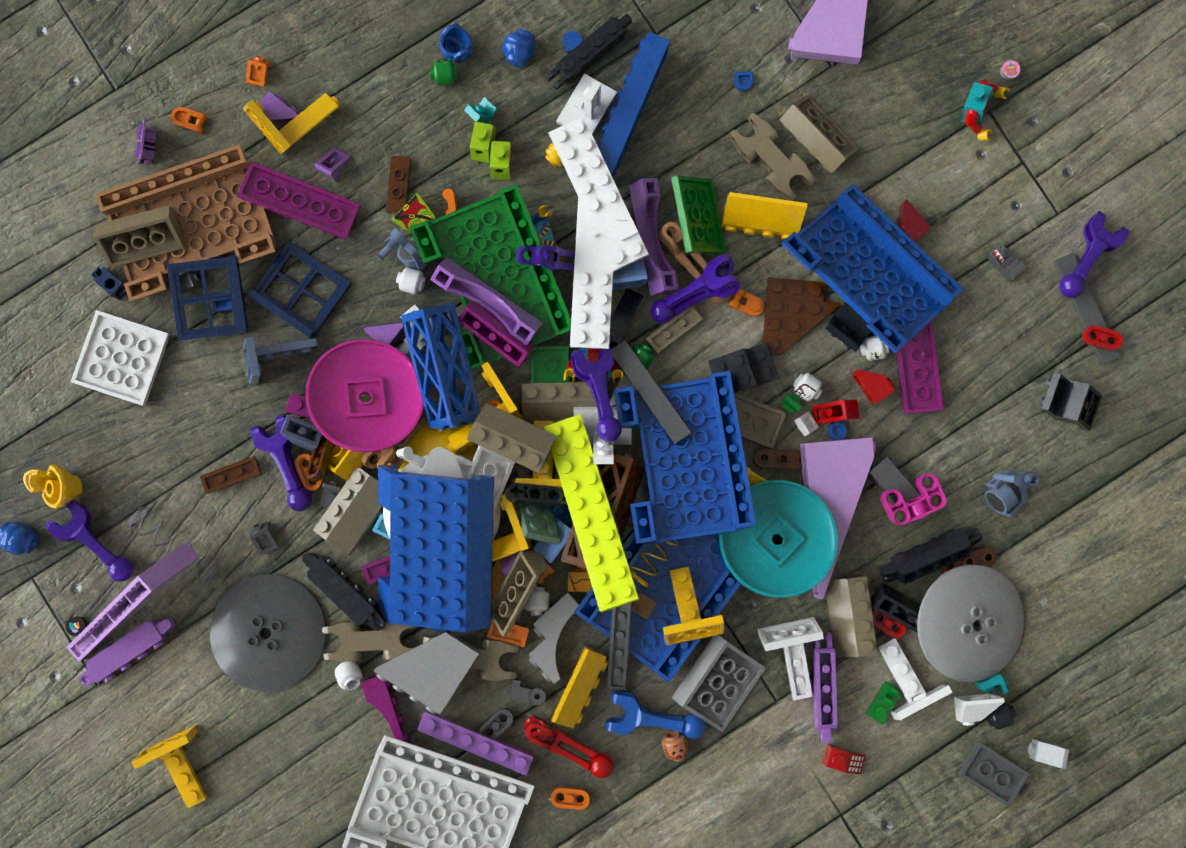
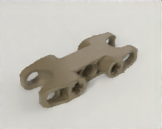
(762, 148)
(357, 640)
(489, 659)

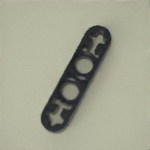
(543, 491)

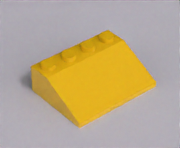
(762, 215)

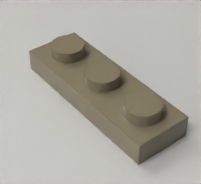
(674, 329)

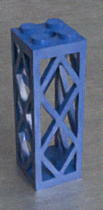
(433, 371)

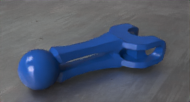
(638, 715)

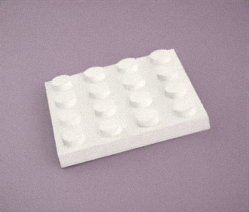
(120, 358)

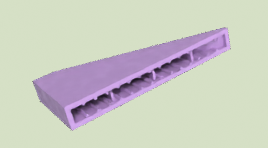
(831, 32)
(837, 475)
(132, 599)

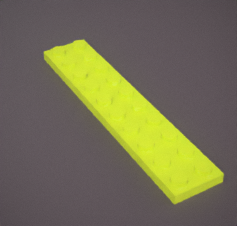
(592, 515)

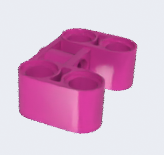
(916, 507)

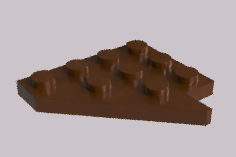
(792, 311)

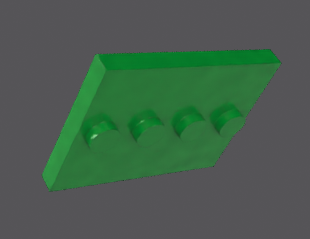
(698, 215)

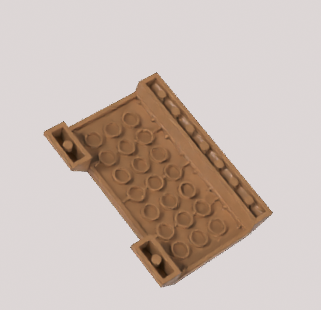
(207, 214)

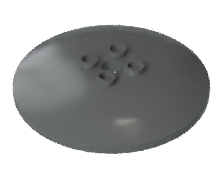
(295, 629)

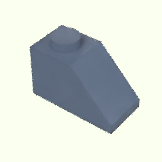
(301, 433)

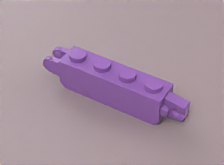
(125, 650)
(824, 688)

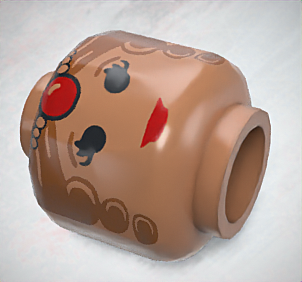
(675, 746)

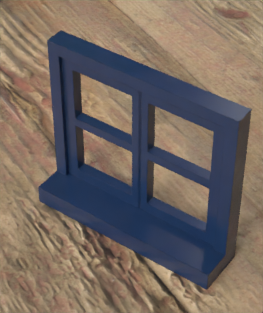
(236, 295)
(285, 312)

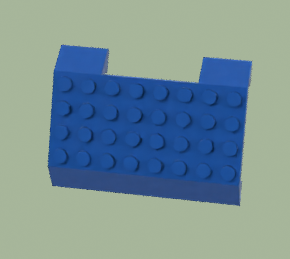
(874, 268)
(702, 480)
(437, 550)

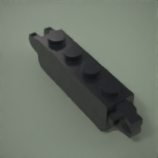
(590, 51)
(931, 555)
(343, 591)

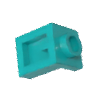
(481, 112)
(990, 684)

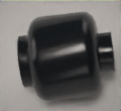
(1002, 716)

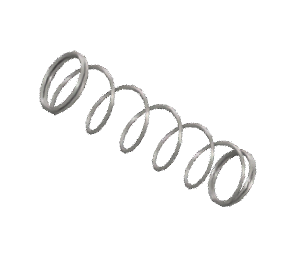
(210, 572)

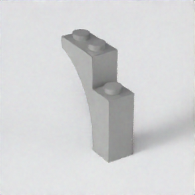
(550, 626)

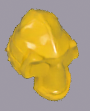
(56, 484)

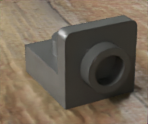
(190, 280)
(329, 493)
(263, 537)

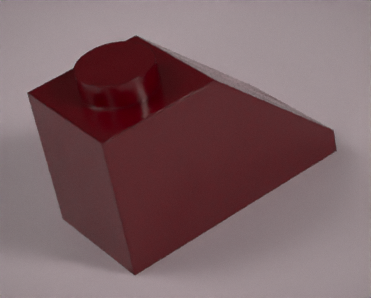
(911, 221)

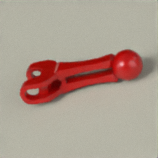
(547, 736)

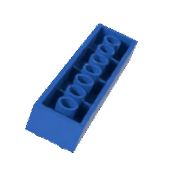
(632, 100)

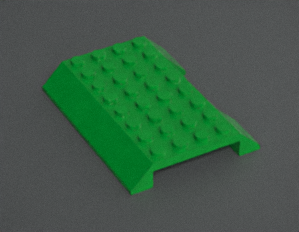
(486, 244)

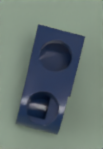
(109, 282)

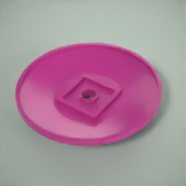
(361, 369)

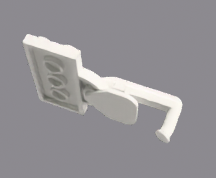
(444, 463)

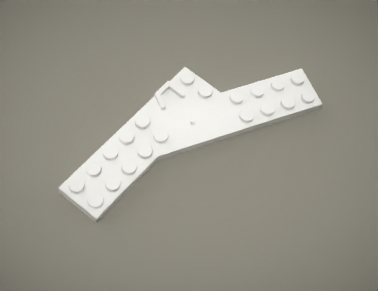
(603, 234)

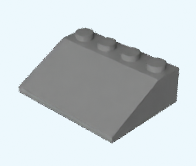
(718, 683)

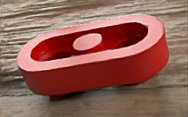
(1101, 337)
(886, 624)

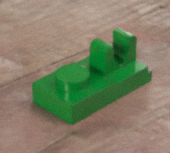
(883, 702)

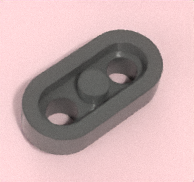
(496, 724)

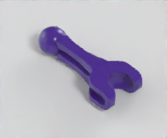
(1098, 241)
(546, 257)
(709, 284)
(595, 375)
(279, 447)
(79, 529)

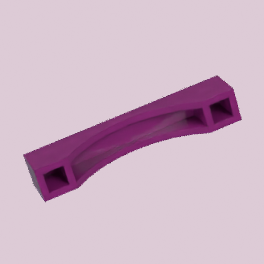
(380, 696)

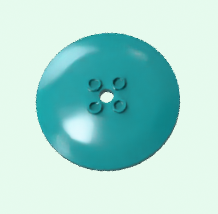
(806, 546)

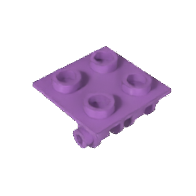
(146, 136)

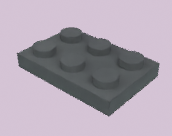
(993, 774)

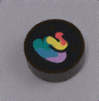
(76, 625)

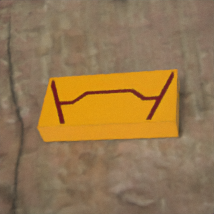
(579, 582)

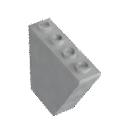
(430, 670)

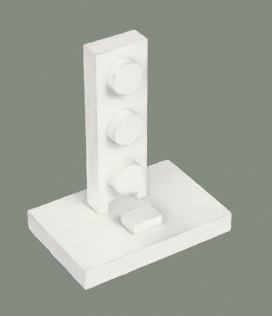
(588, 100)
(602, 449)
(791, 638)
(908, 682)

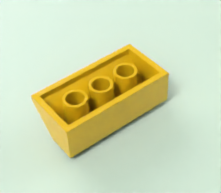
(579, 687)

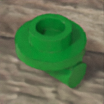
(791, 403)

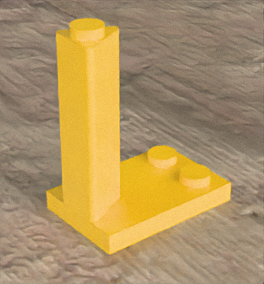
(295, 128)
(459, 439)
(513, 542)

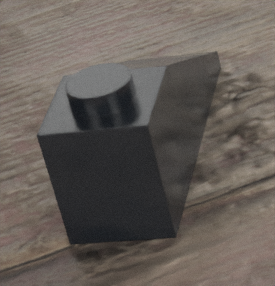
(624, 315)
(896, 606)

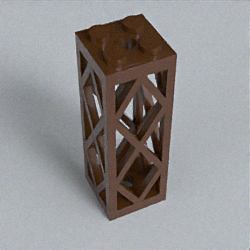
(631, 474)

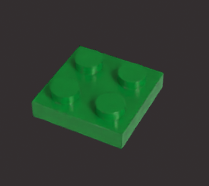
(549, 364)

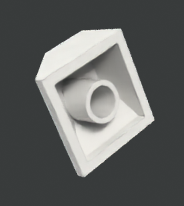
(975, 707)

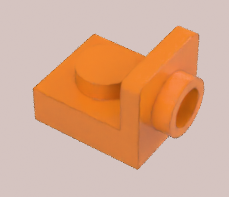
(257, 71)

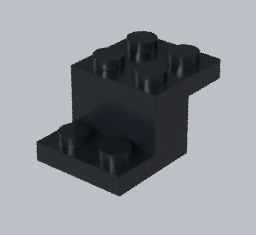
(848, 327)
(747, 367)
(1071, 401)

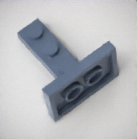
(251, 354)

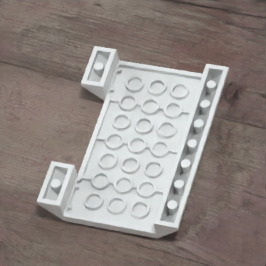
(434, 802)

